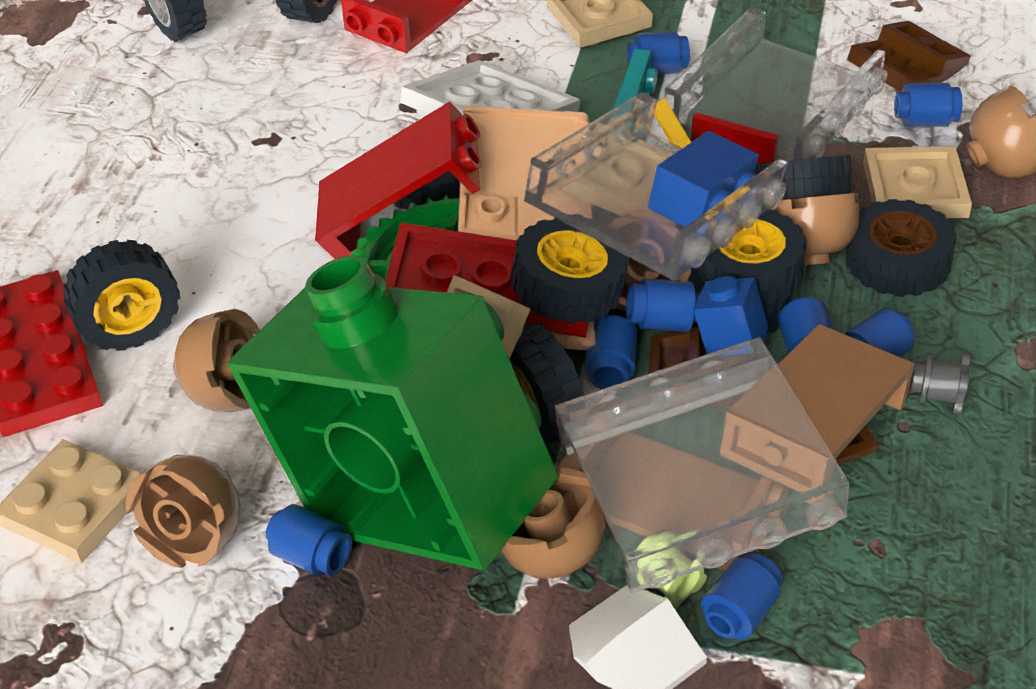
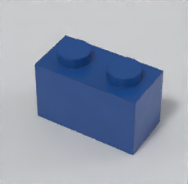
(700, 177)

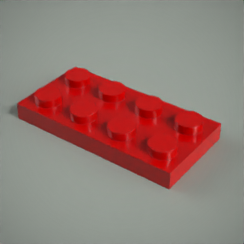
(431, 257)
(41, 357)

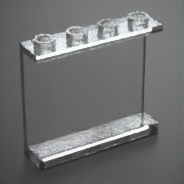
(774, 89)
(604, 182)
(703, 463)

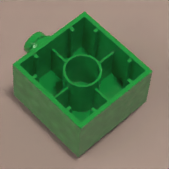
(398, 414)

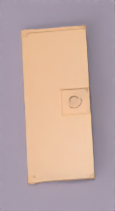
(505, 149)

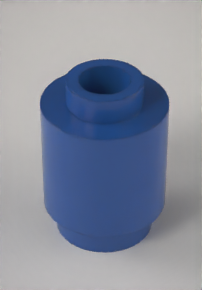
(667, 49)
(928, 104)
(662, 305)
(800, 318)
(886, 331)
(614, 354)
(308, 540)
(742, 596)

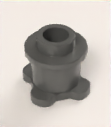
(941, 380)

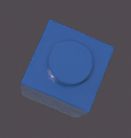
(729, 313)

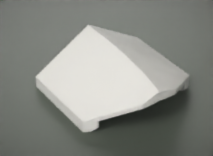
(635, 642)

